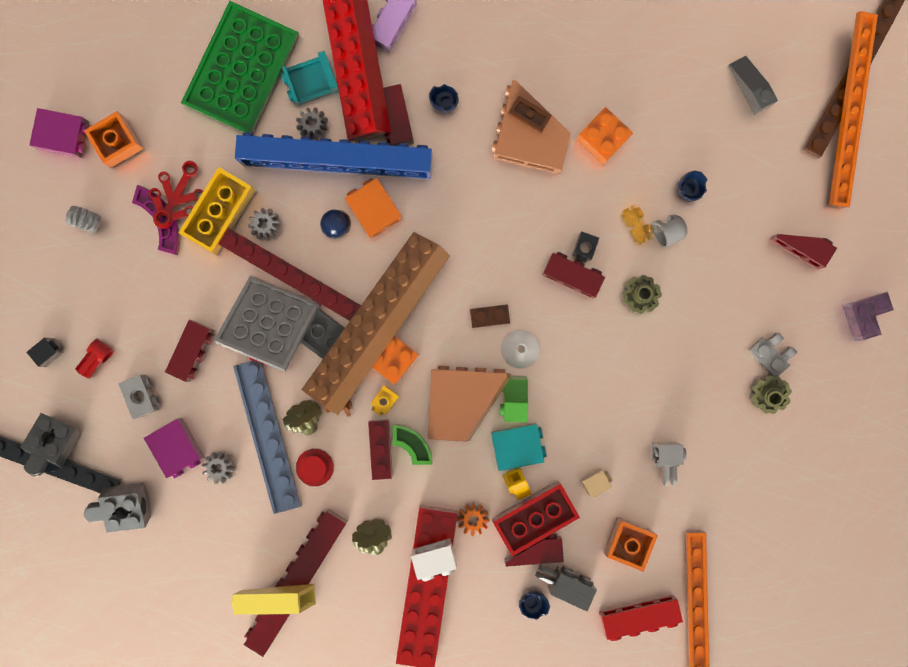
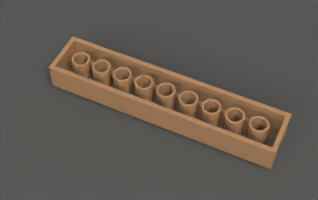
(376, 322)

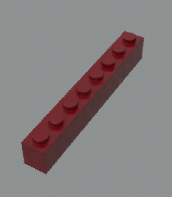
(289, 274)
(299, 573)

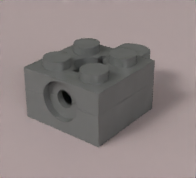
(48, 443)
(115, 502)
(568, 586)

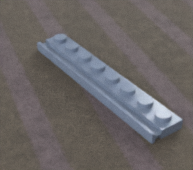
(267, 436)

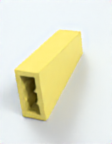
(274, 600)

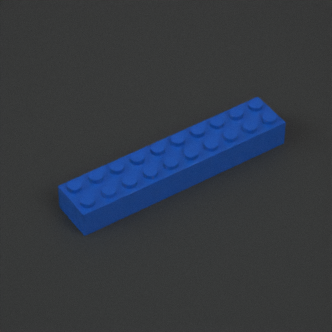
(334, 156)

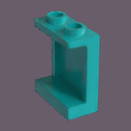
(310, 80)
(518, 447)

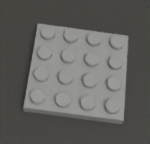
(267, 323)

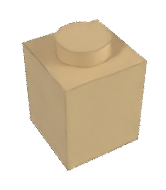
(596, 482)

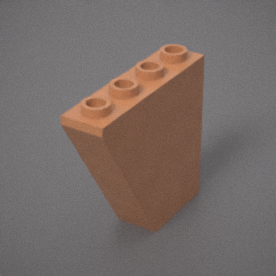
(524, 144)
(462, 400)

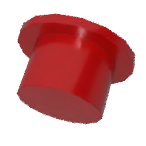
(314, 467)

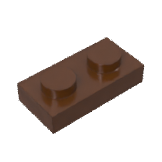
(529, 114)
(490, 316)

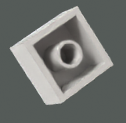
(434, 560)

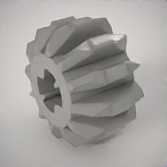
(304, 123)
(83, 219)
(258, 226)
(211, 468)

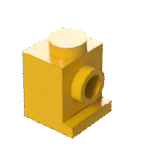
(389, 395)
(517, 483)

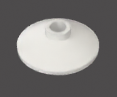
(511, 353)

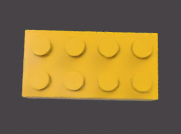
(217, 210)

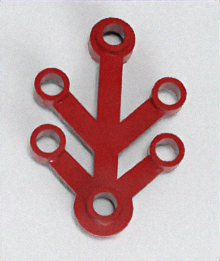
(174, 198)

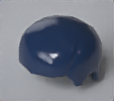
(443, 98)
(692, 186)
(335, 223)
(534, 604)

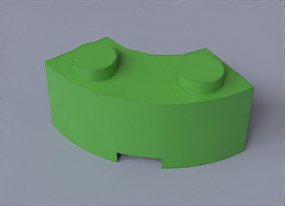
(515, 400)
(413, 444)

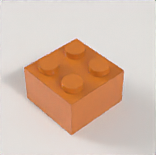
(604, 135)
(113, 139)
(395, 360)
(630, 544)

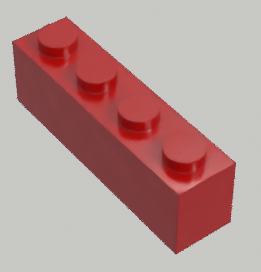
(641, 617)

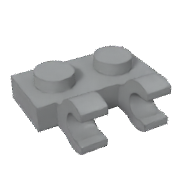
(768, 357)

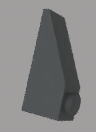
(753, 85)

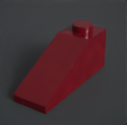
(810, 249)
(543, 552)

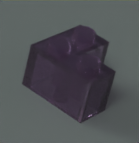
(862, 315)

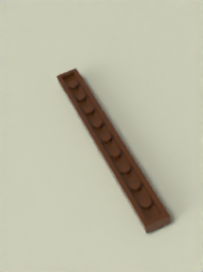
(832, 112)

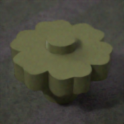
(641, 294)
(771, 394)
(303, 417)
(372, 537)

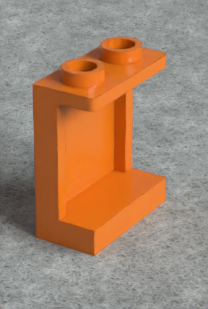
(373, 207)

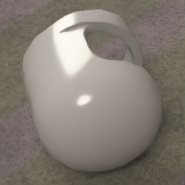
(672, 232)

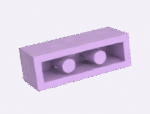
(391, 22)

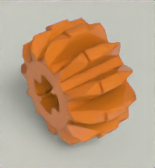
(466, 517)

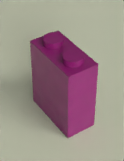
(59, 133)
(174, 448)

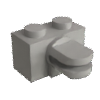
(668, 456)

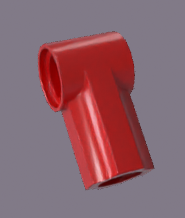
(96, 355)

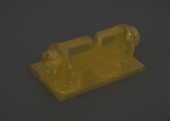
(635, 217)

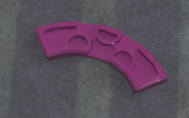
(168, 238)

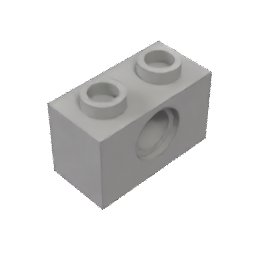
(130, 390)

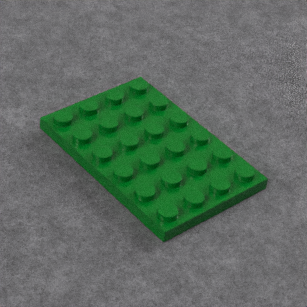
(240, 68)

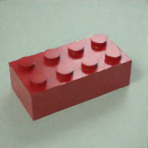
(535, 518)

